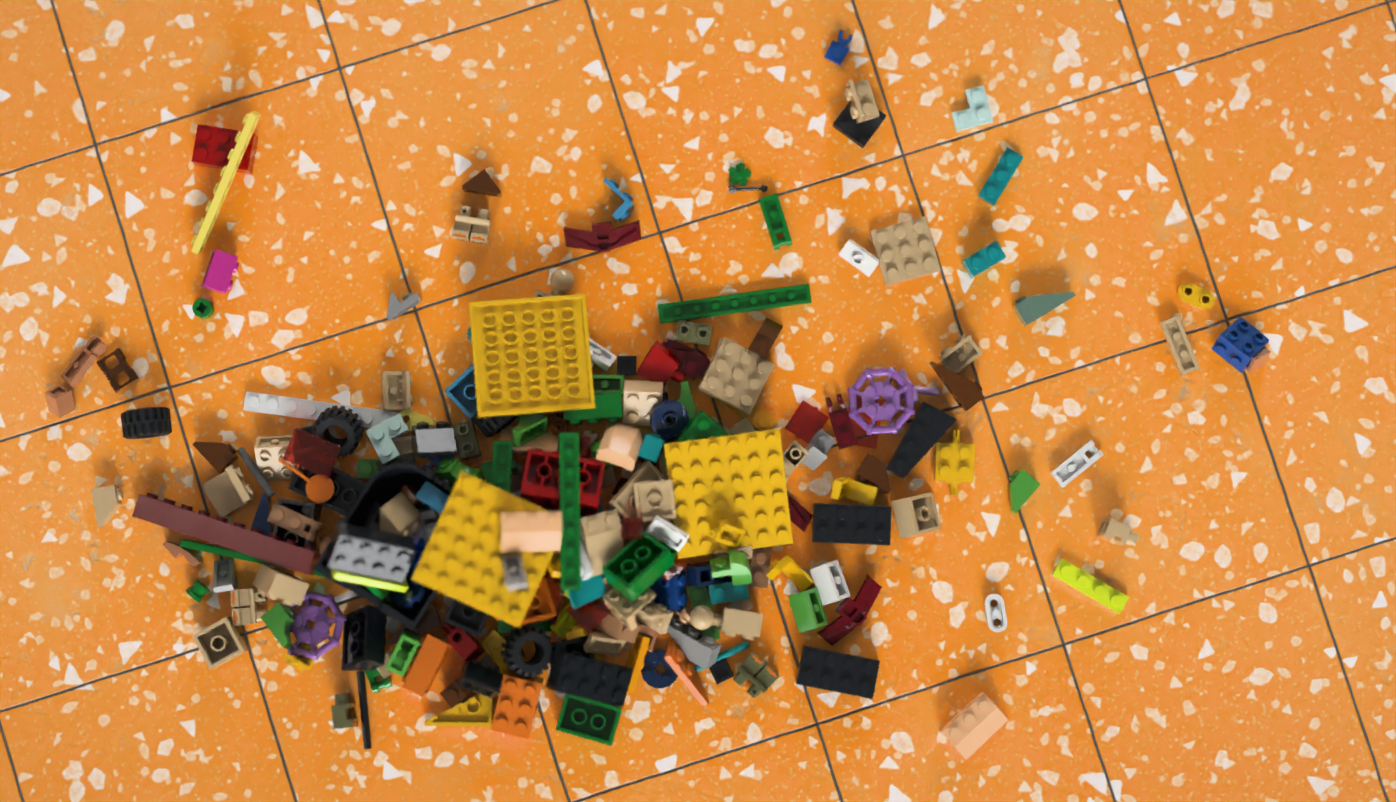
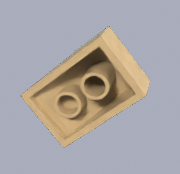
(601, 538)

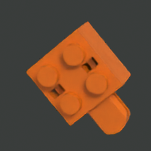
(541, 606)

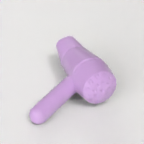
(916, 390)

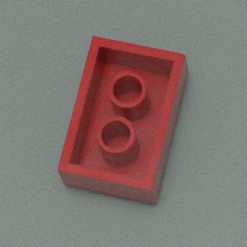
(214, 145)

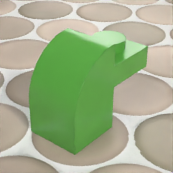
(735, 565)

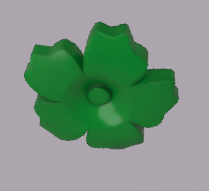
(739, 174)

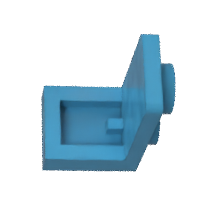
(624, 210)
(432, 497)

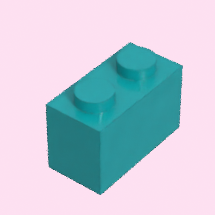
(983, 259)
(651, 448)
(728, 593)

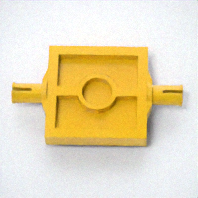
(955, 462)

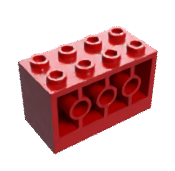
(542, 481)

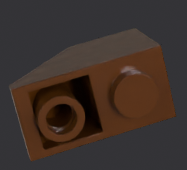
(875, 472)

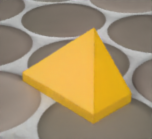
(728, 534)

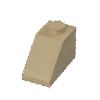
(106, 503)

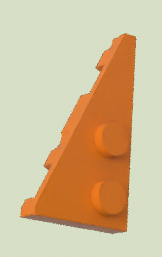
(686, 671)

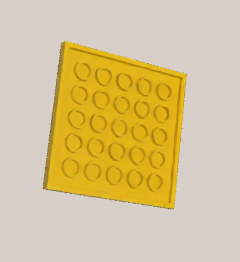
(531, 355)
(731, 482)
(467, 554)

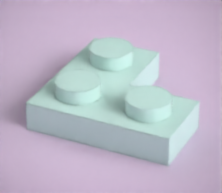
(977, 113)
(383, 436)

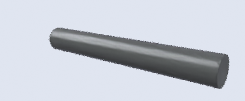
(256, 472)

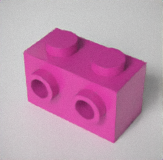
(220, 272)

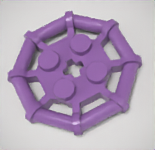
(889, 408)
(321, 627)

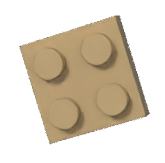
(655, 499)

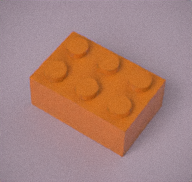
(425, 664)
(517, 704)

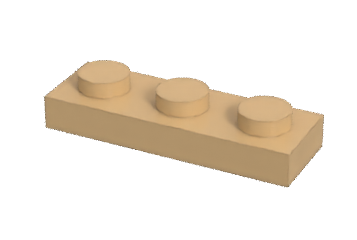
(1179, 345)

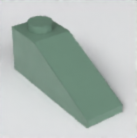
(1036, 306)

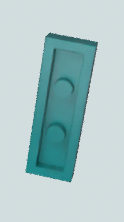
(1000, 176)

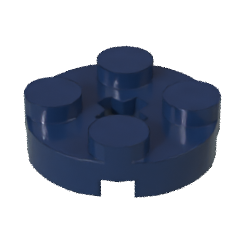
(662, 411)
(404, 600)
(650, 674)

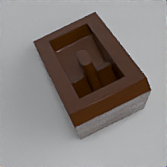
(482, 185)

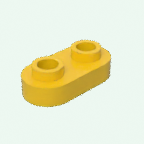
(1196, 296)

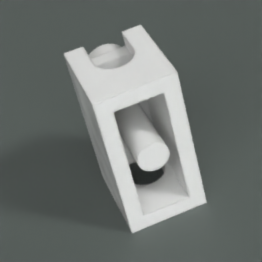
(830, 582)

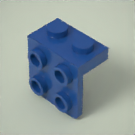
(1239, 344)
(671, 593)

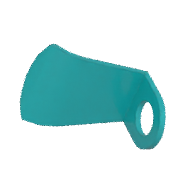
(590, 590)

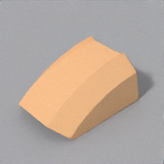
(620, 445)

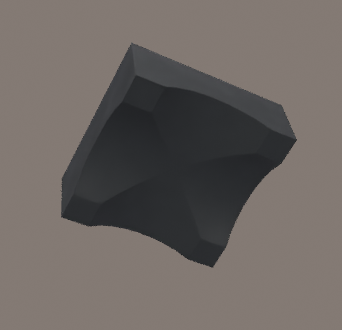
(857, 132)

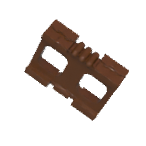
(122, 366)

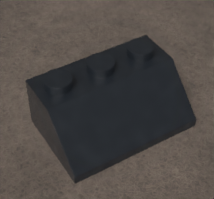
(308, 509)
(364, 639)

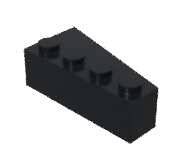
(921, 435)

